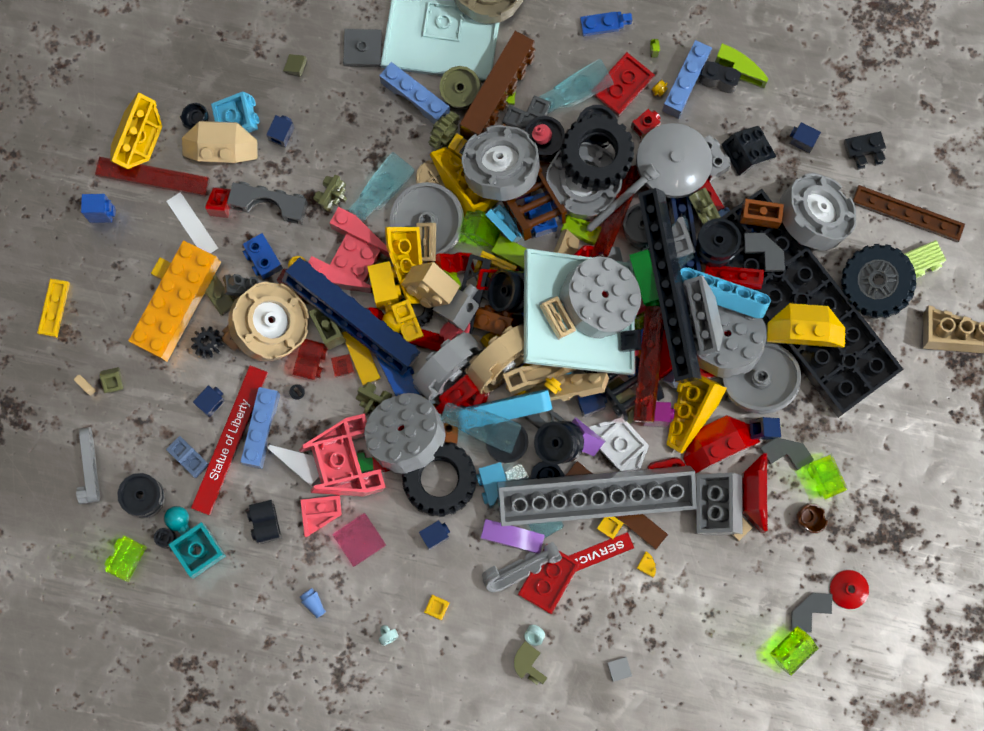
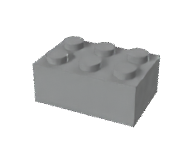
(719, 504)

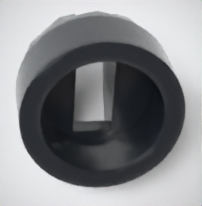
(294, 394)

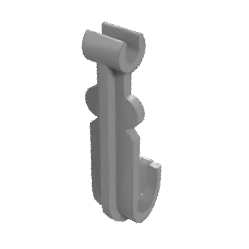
(519, 570)

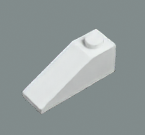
(300, 463)

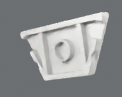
(622, 445)

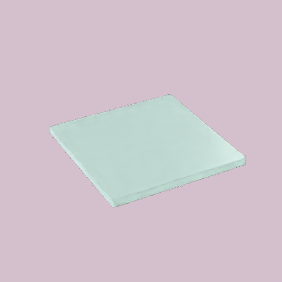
(436, 37)
(543, 281)

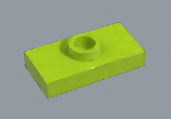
(579, 229)

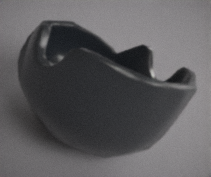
(193, 114)

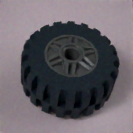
(875, 263)

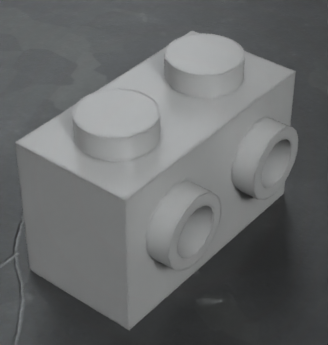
(720, 161)

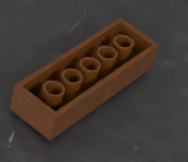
(498, 86)

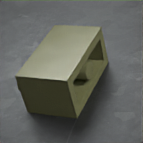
(327, 329)

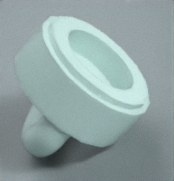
(387, 635)
(534, 635)

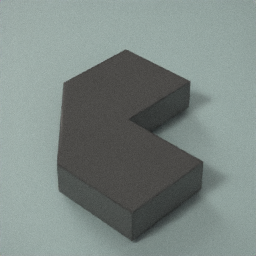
(518, 118)
(763, 244)
(794, 450)
(814, 603)

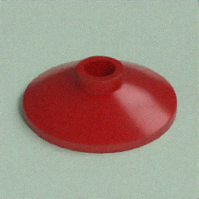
(840, 592)

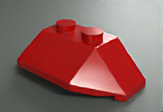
(718, 442)
(755, 493)

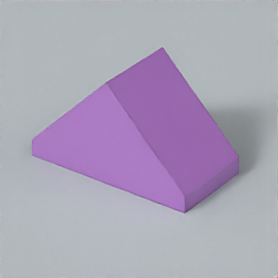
(592, 441)

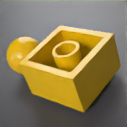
(385, 291)

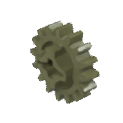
(444, 130)

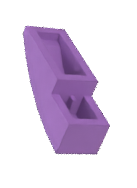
(512, 536)

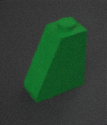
(645, 277)

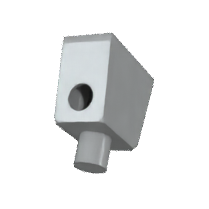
(460, 309)

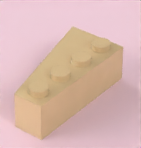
(951, 332)

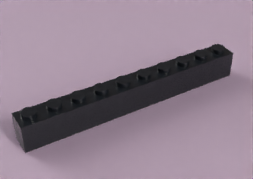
(669, 286)

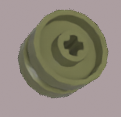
(450, 84)

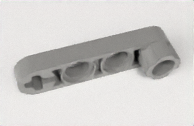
(89, 492)

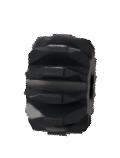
(203, 337)

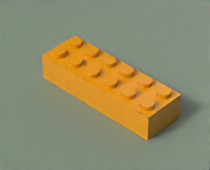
(175, 301)

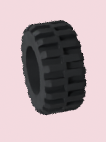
(597, 128)
(457, 498)

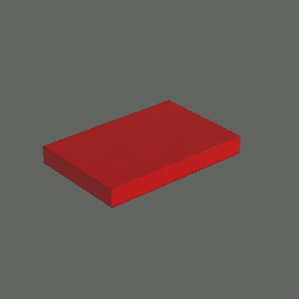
(629, 80)
(550, 583)

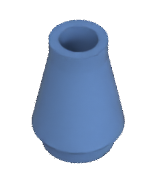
(312, 602)

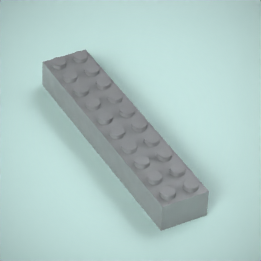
(596, 495)

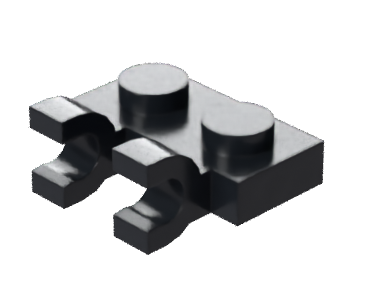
(864, 145)

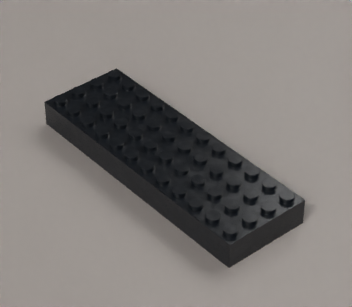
(837, 373)

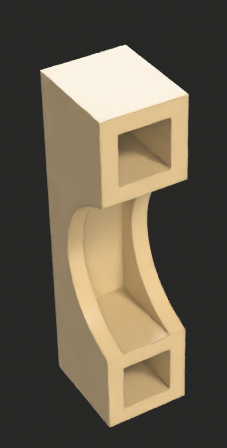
(531, 376)

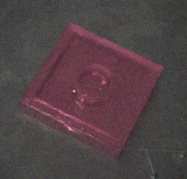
(359, 540)

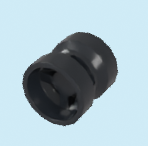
(167, 537)

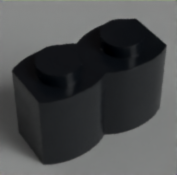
(724, 78)
(264, 522)

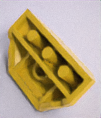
(136, 133)
(806, 326)

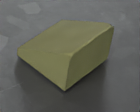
(295, 64)
(111, 380)

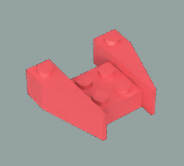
(356, 252)
(338, 461)

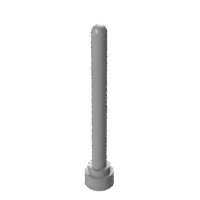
(649, 174)

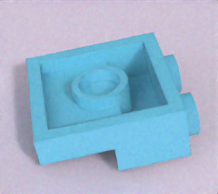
(237, 109)
(504, 222)

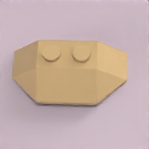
(219, 143)

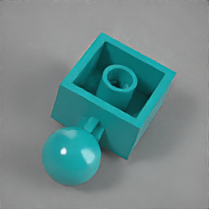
(177, 519)

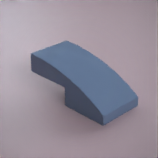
(187, 457)

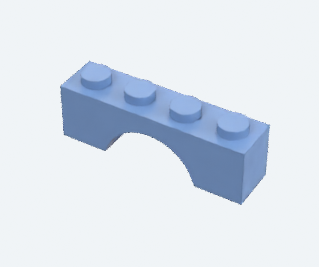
(686, 79)
(404, 85)
(257, 436)

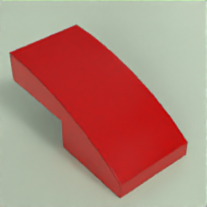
(453, 262)

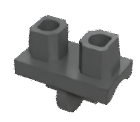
(237, 285)

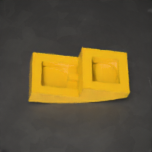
(411, 329)

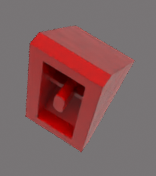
(217, 203)

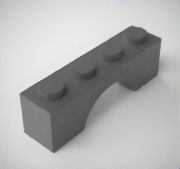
(244, 197)

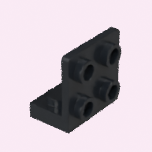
(748, 149)

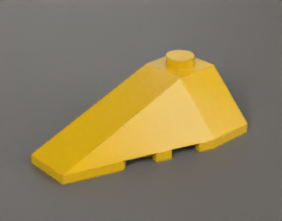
(452, 174)
(405, 252)
(693, 408)

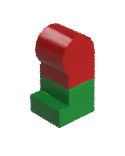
(369, 464)

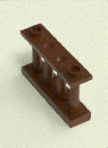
(517, 212)

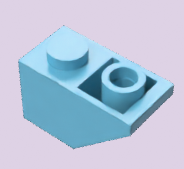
(488, 477)

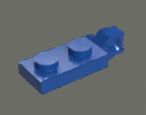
(604, 23)

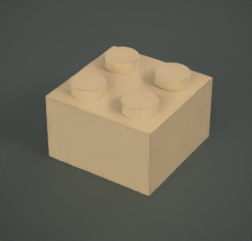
(430, 285)

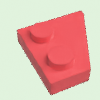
(319, 512)

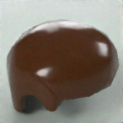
(811, 518)

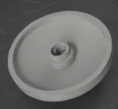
(679, 156)
(430, 204)
(769, 384)

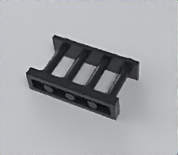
(618, 408)

